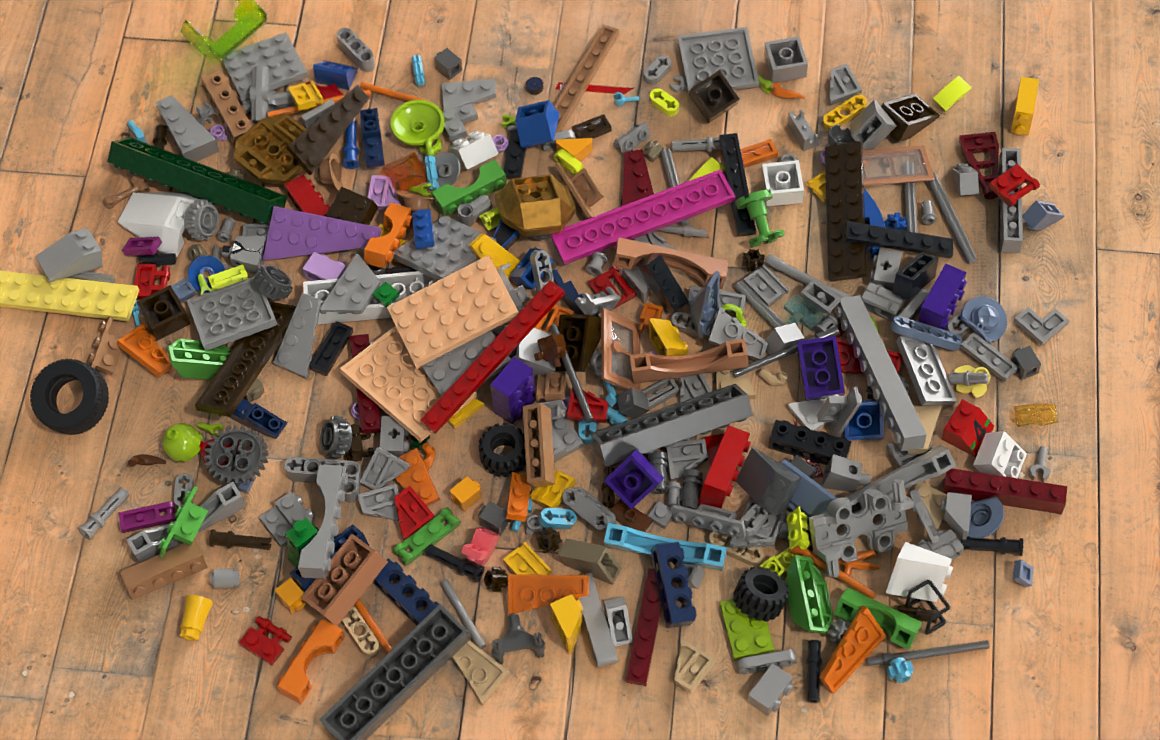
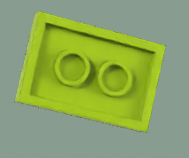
(745, 635)

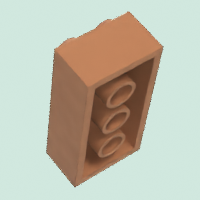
(350, 575)

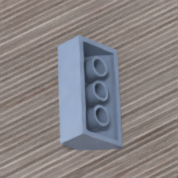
(809, 495)

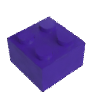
(634, 479)

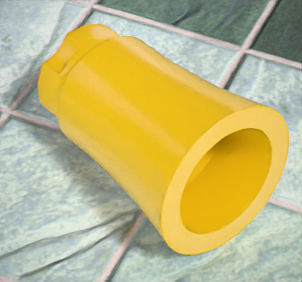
(194, 617)

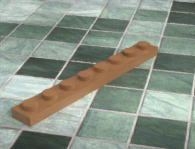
(584, 73)

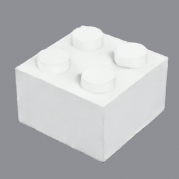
(784, 181)

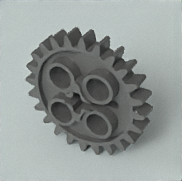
(218, 453)

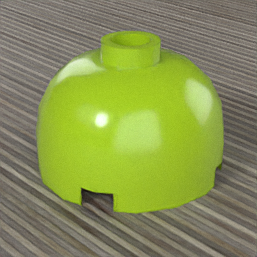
(181, 442)

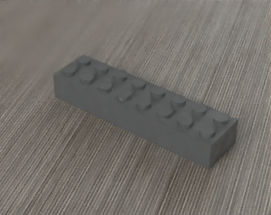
(672, 424)
(396, 677)

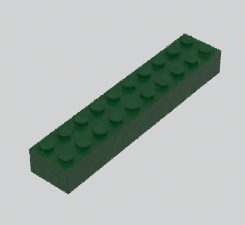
(195, 179)

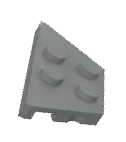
(352, 290)
(765, 535)

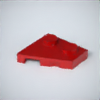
(597, 406)
(411, 512)

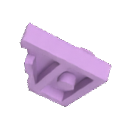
(382, 192)

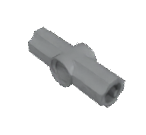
(259, 92)
(277, 101)

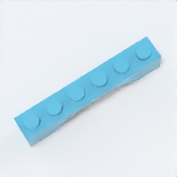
(639, 542)

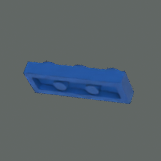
(423, 229)

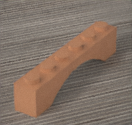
(630, 253)
(655, 367)

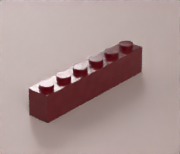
(1009, 490)

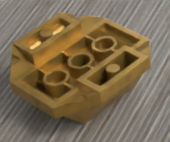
(264, 149)
(535, 205)

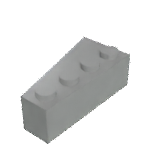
(187, 133)

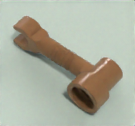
(139, 185)

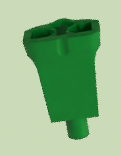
(298, 538)

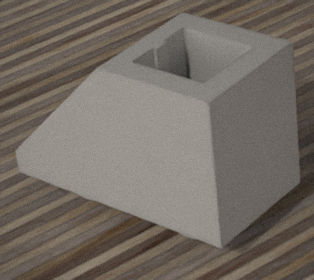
(965, 179)

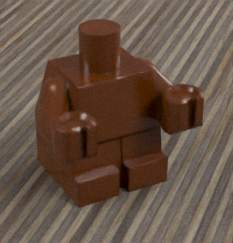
(552, 349)

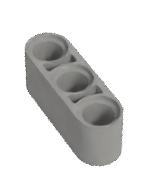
(356, 49)

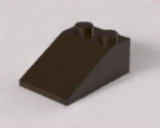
(909, 115)
(581, 338)

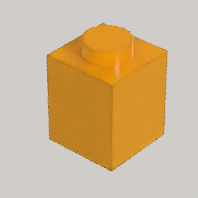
(466, 493)
(290, 596)

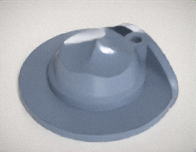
(985, 318)
(985, 517)

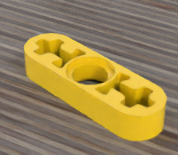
(848, 106)

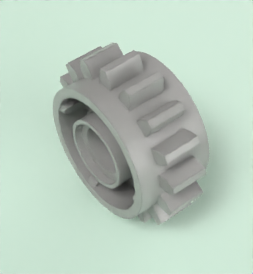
(201, 219)

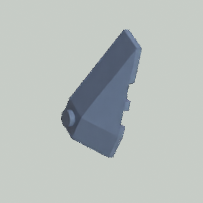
(705, 305)

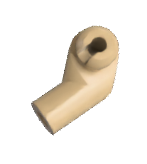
(773, 380)

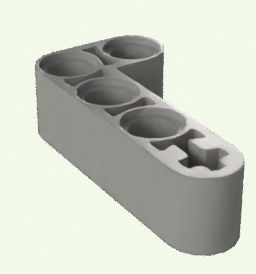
(299, 470)

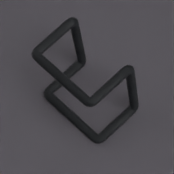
(928, 630)

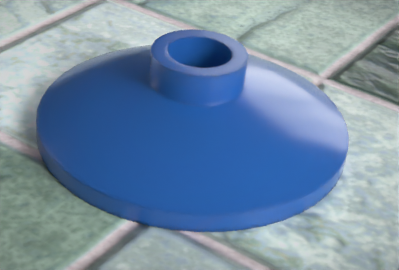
(200, 265)

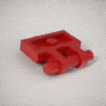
(146, 276)
(262, 646)

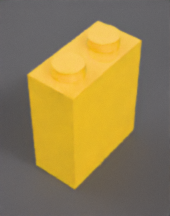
(1024, 106)

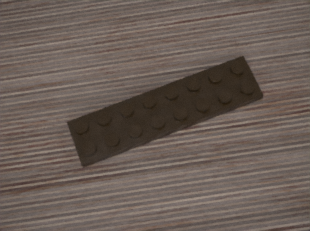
(844, 204)
(244, 365)

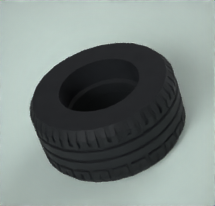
(46, 389)

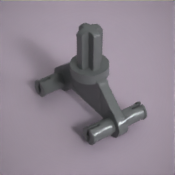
(516, 640)

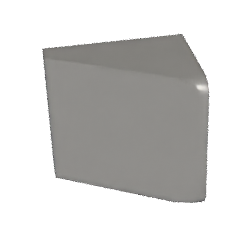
(695, 575)

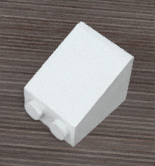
(914, 567)

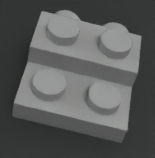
(564, 438)
(284, 515)

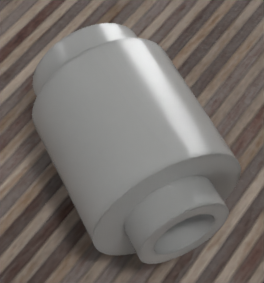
(225, 578)

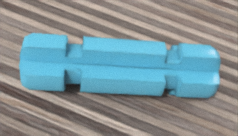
(418, 70)
(431, 172)

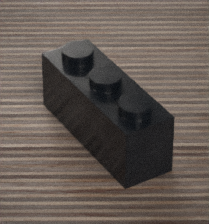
(915, 275)
(663, 283)

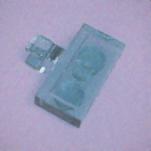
(803, 312)

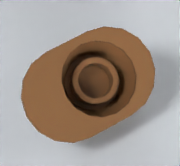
(330, 171)
(414, 200)

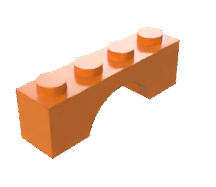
(381, 249)
(324, 639)

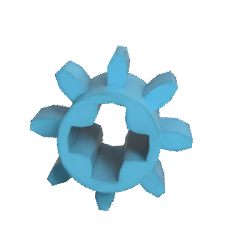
(900, 670)

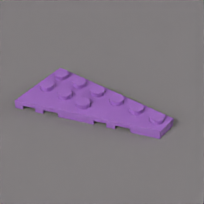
(302, 233)

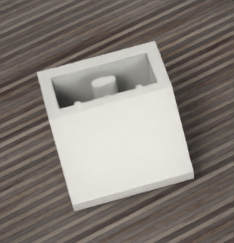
(474, 149)
(999, 455)

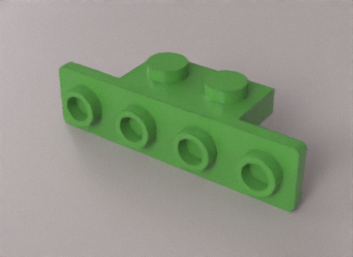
(187, 523)

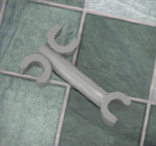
(204, 113)

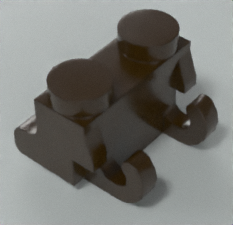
(356, 445)

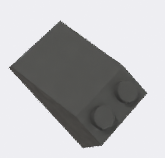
(768, 481)

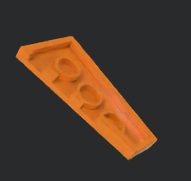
(540, 590)
(856, 645)

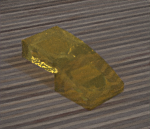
(1037, 413)

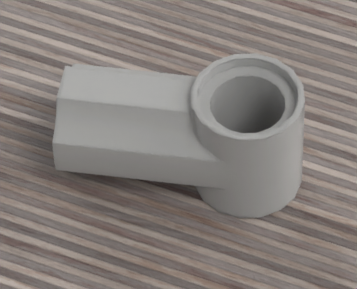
(473, 210)

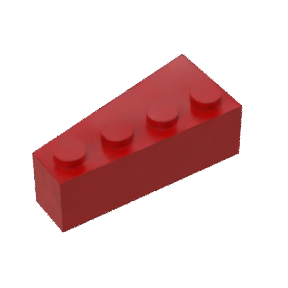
(724, 467)

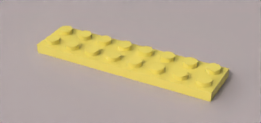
(67, 296)

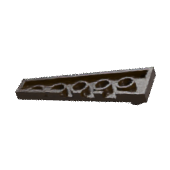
(321, 136)

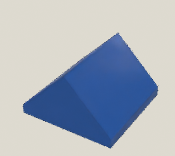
(334, 73)
(866, 423)

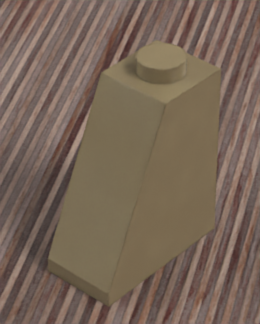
(590, 558)

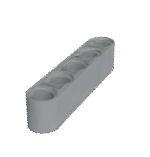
(597, 627)

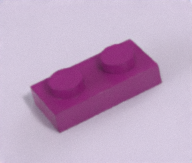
(142, 246)

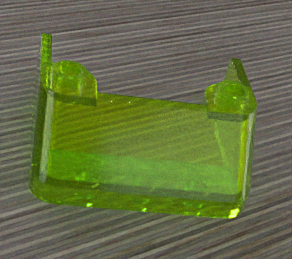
(250, 20)

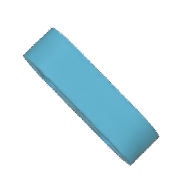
(592, 426)
(557, 518)

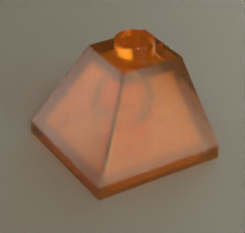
(406, 172)

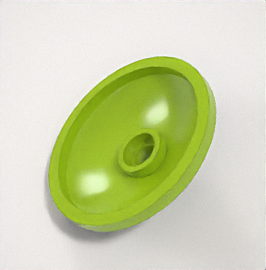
(415, 116)

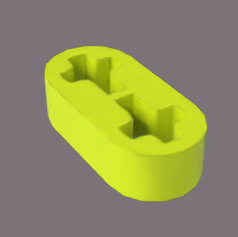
(663, 103)
(569, 162)

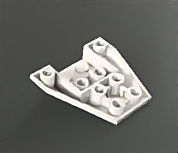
(158, 216)

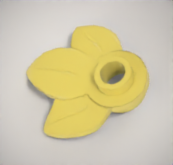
(977, 389)

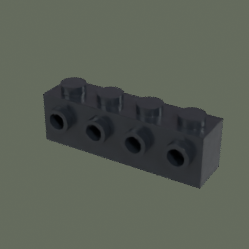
(807, 442)

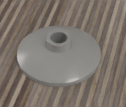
(446, 163)

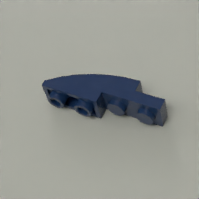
(372, 138)
(258, 419)

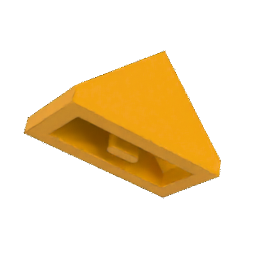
(578, 148)

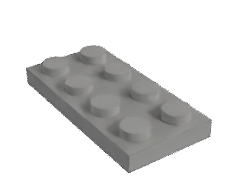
(926, 372)

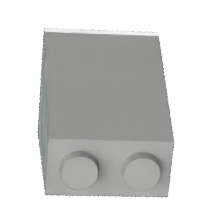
(526, 350)

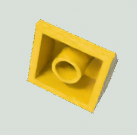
(666, 338)
(567, 619)

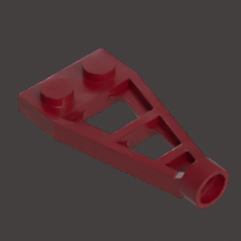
(982, 143)

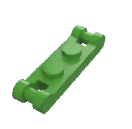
(427, 535)

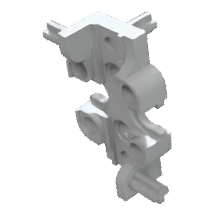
(830, 545)

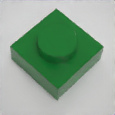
(385, 294)

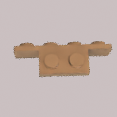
(583, 188)
(106, 350)

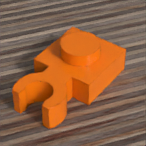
(649, 311)

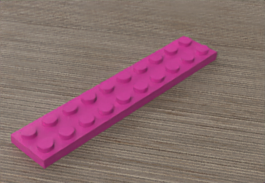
(643, 216)

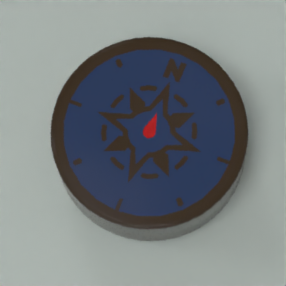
(534, 85)

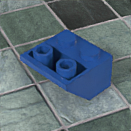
(536, 123)

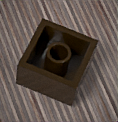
(714, 96)
(352, 207)
(163, 312)

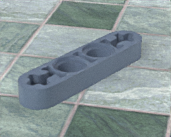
(926, 333)

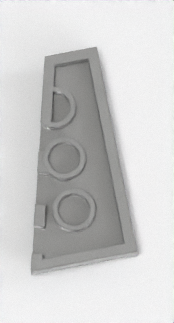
(299, 338)

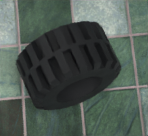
(502, 436)
(761, 594)

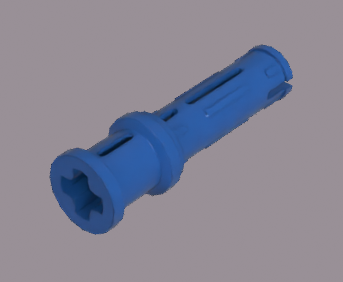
(351, 150)

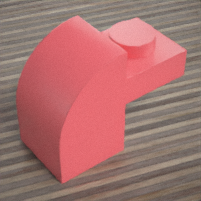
(481, 546)

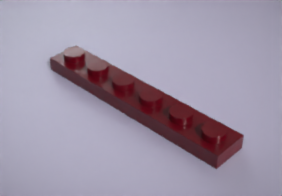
(367, 408)
(645, 632)

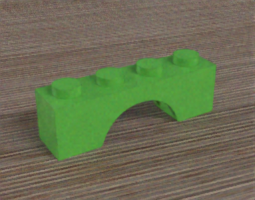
(450, 198)
(899, 626)

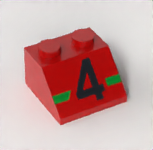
(967, 428)

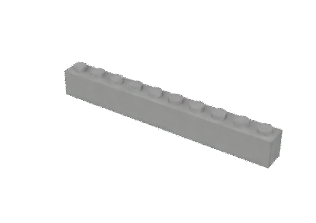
(881, 374)

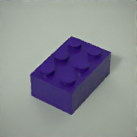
(943, 297)
(820, 368)
(513, 390)

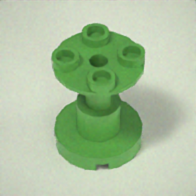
(757, 211)

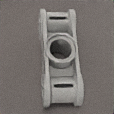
(589, 507)

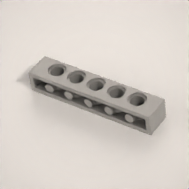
(1010, 217)

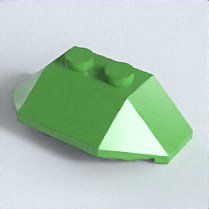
(193, 361)
(808, 596)

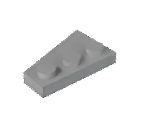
(466, 92)
(728, 329)

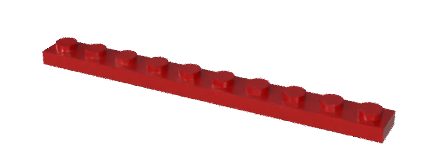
(492, 357)

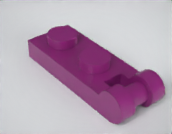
(147, 517)

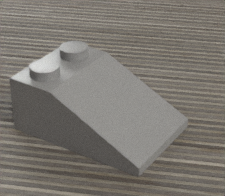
(70, 255)

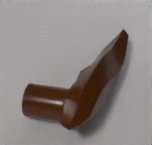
(145, 460)

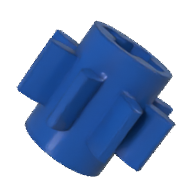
(895, 221)

